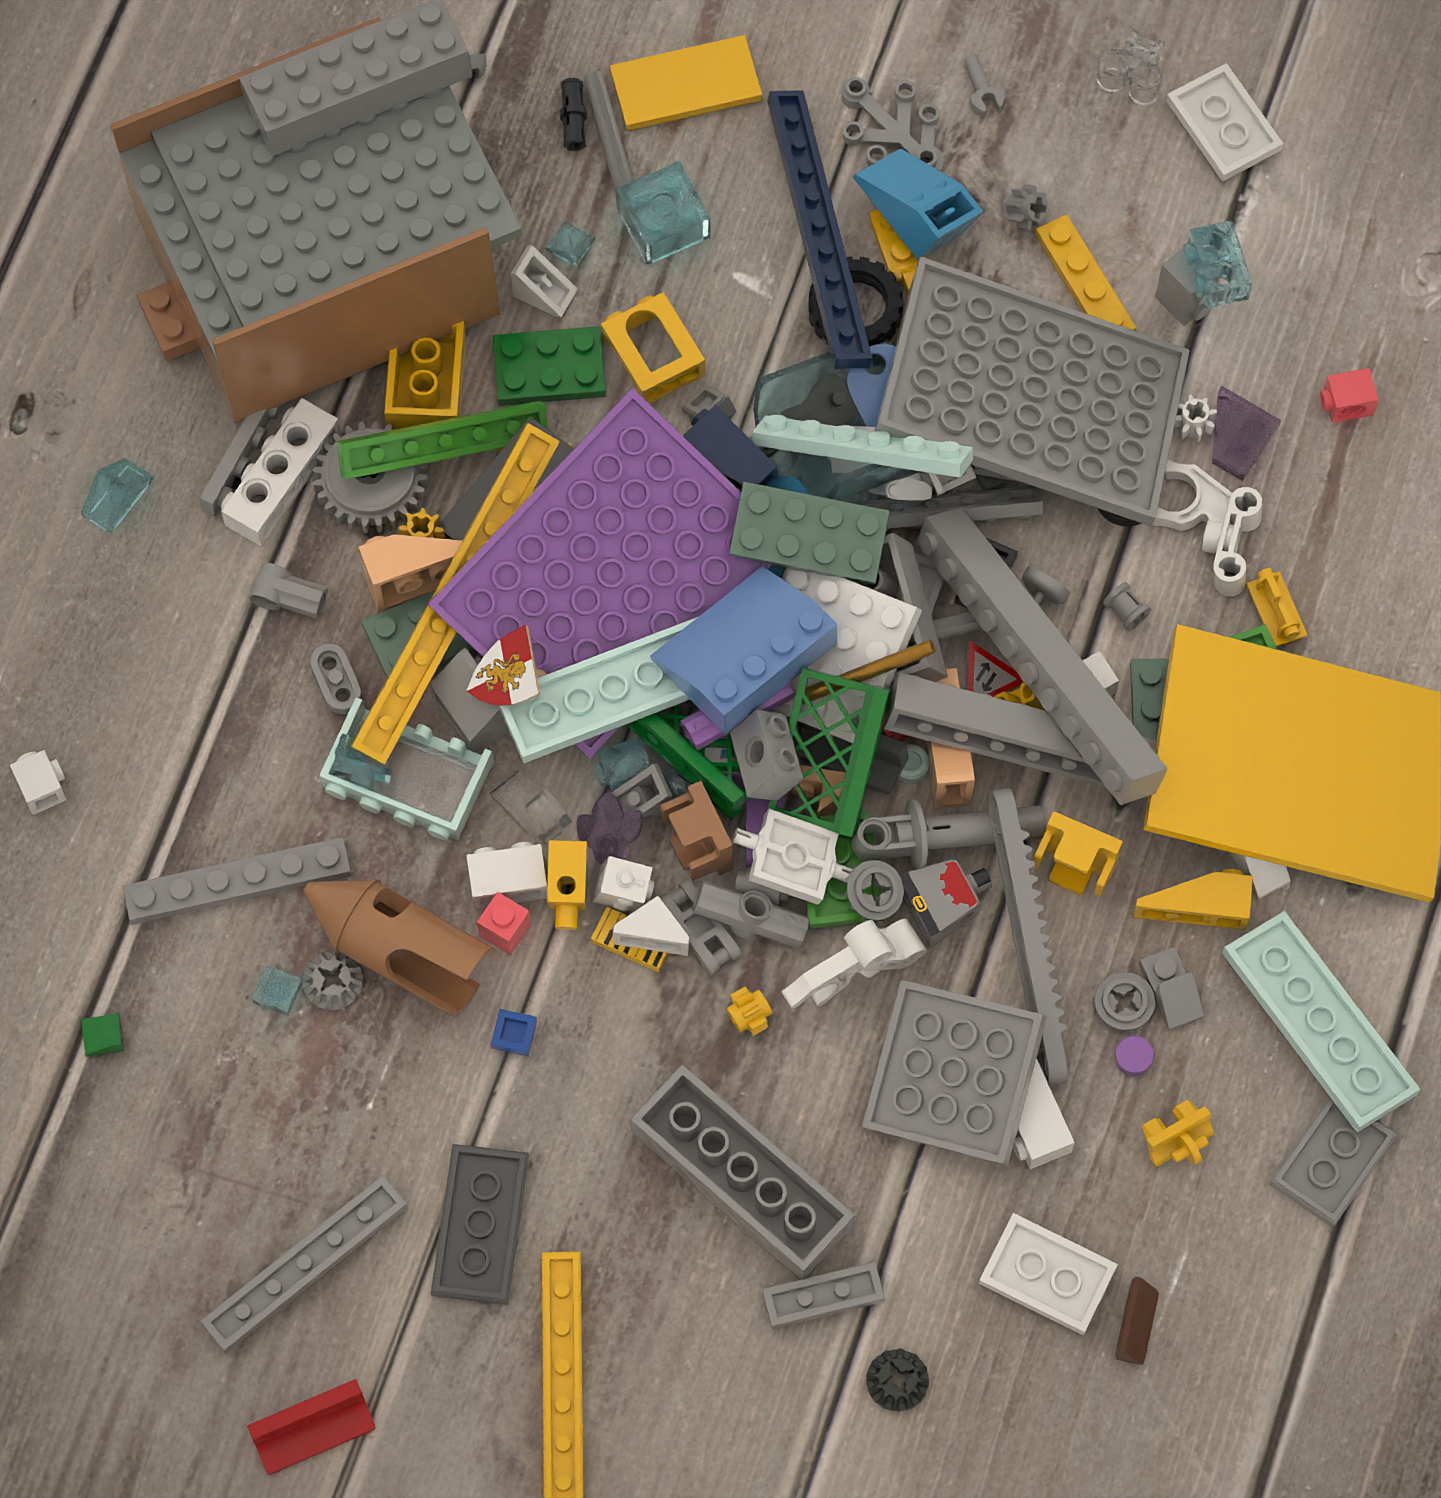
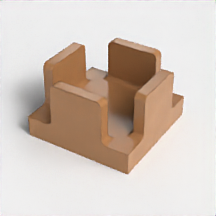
(700, 835)

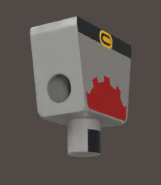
(943, 898)

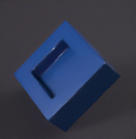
(513, 1032)

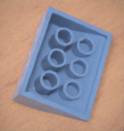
(746, 647)

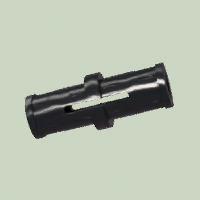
(573, 114)

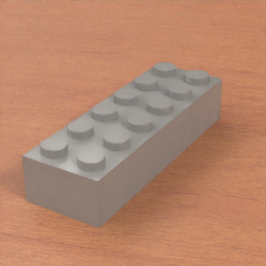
(356, 76)
(742, 1172)

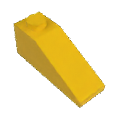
(1209, 900)

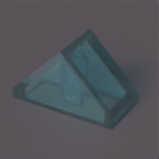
(115, 493)

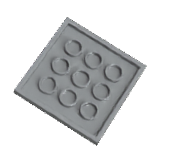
(954, 1072)

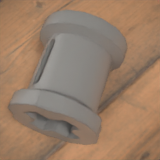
(1127, 606)

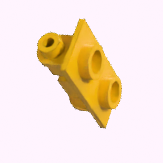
(1276, 607)

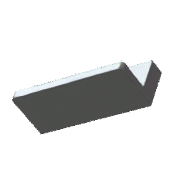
(887, 765)

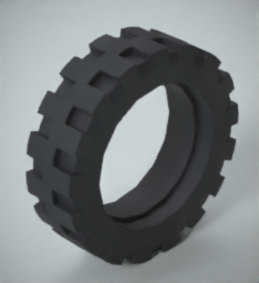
(885, 283)

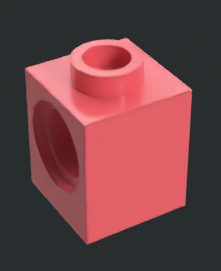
(1349, 395)

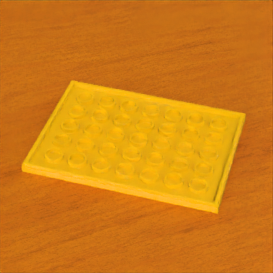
(1299, 764)

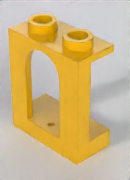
(669, 377)

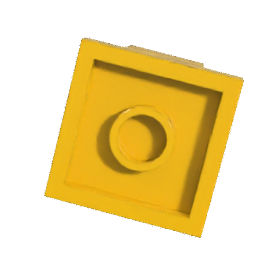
(1078, 854)

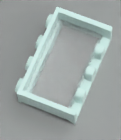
(429, 783)

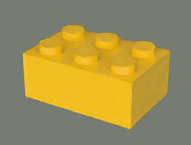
(426, 381)

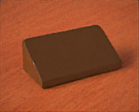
(1137, 1322)

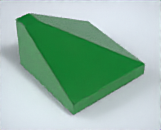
(102, 1035)

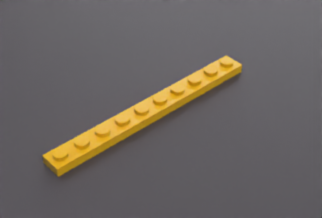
(432, 634)

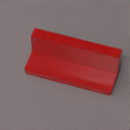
(311, 1427)

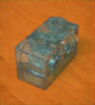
(1225, 264)

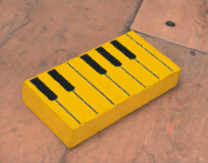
(604, 938)

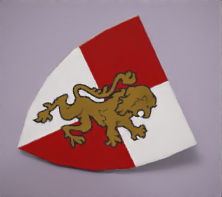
(507, 671)

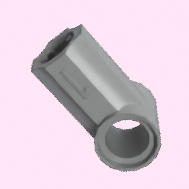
(278, 588)

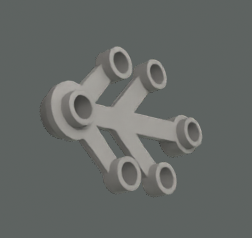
(892, 131)

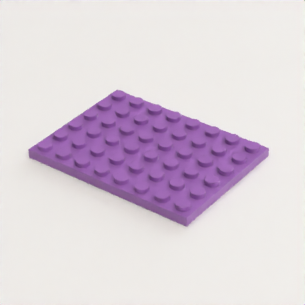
(604, 548)

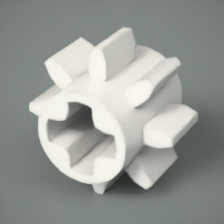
(1202, 423)

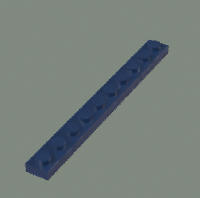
(819, 230)

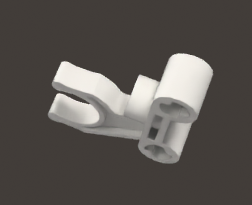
(1224, 521)
(867, 953)

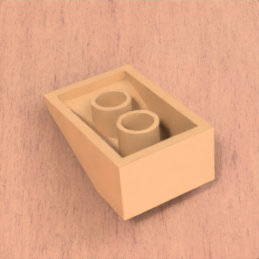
(404, 566)

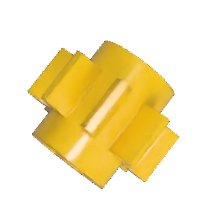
(422, 522)
(749, 1011)

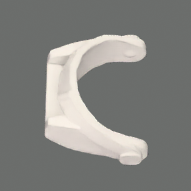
(905, 488)

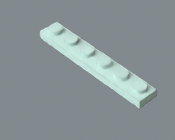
(863, 446)

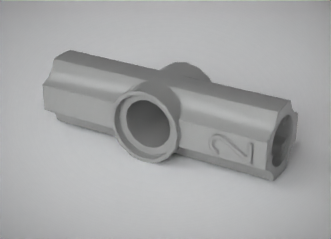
(750, 914)

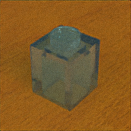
(621, 763)

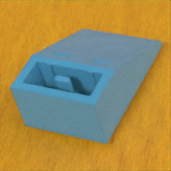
(918, 201)

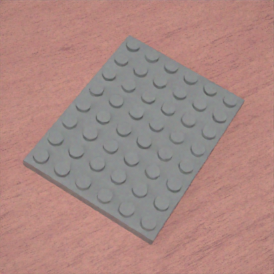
(1035, 390)

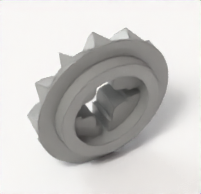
(883, 876)
(1120, 985)
(334, 996)

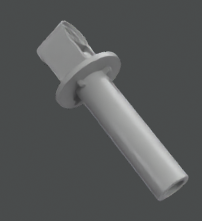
(915, 835)

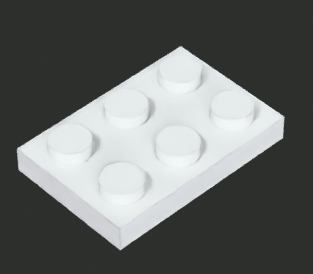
(1224, 122)
(1048, 1274)

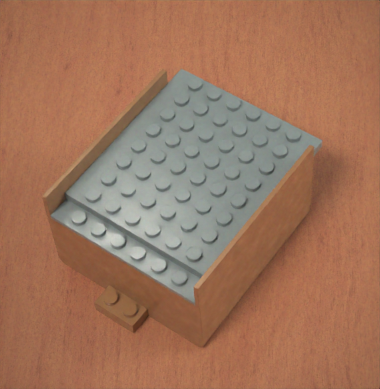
(315, 254)

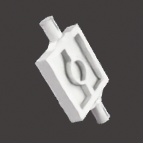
(793, 856)

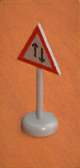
(987, 672)

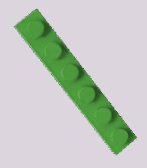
(435, 440)

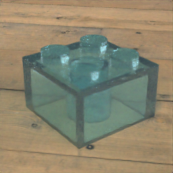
(663, 213)

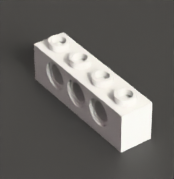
(258, 520)

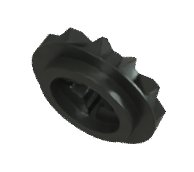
(891, 1396)

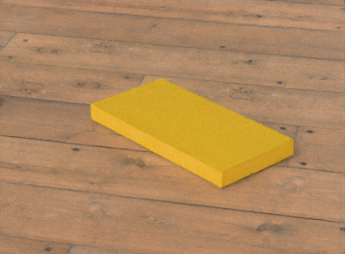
(685, 82)

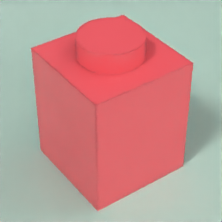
(504, 923)

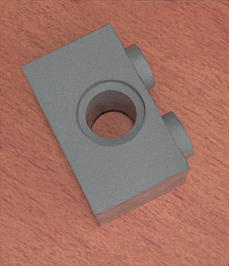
(766, 755)

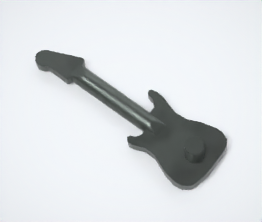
(826, 403)

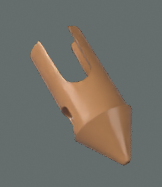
(399, 940)

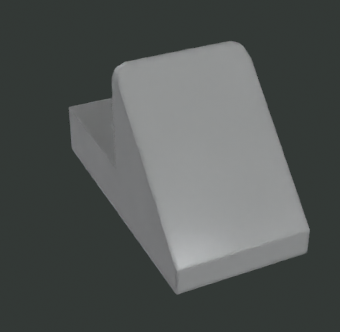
(644, 792)
(1173, 988)

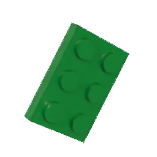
(549, 365)

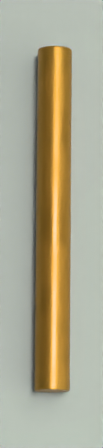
(875, 668)

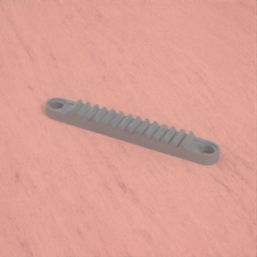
(1026, 930)

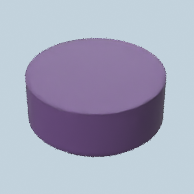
(1134, 1056)

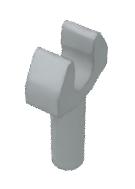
(983, 89)

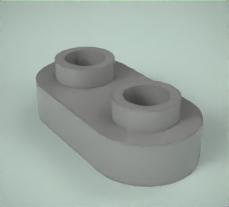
(337, 680)

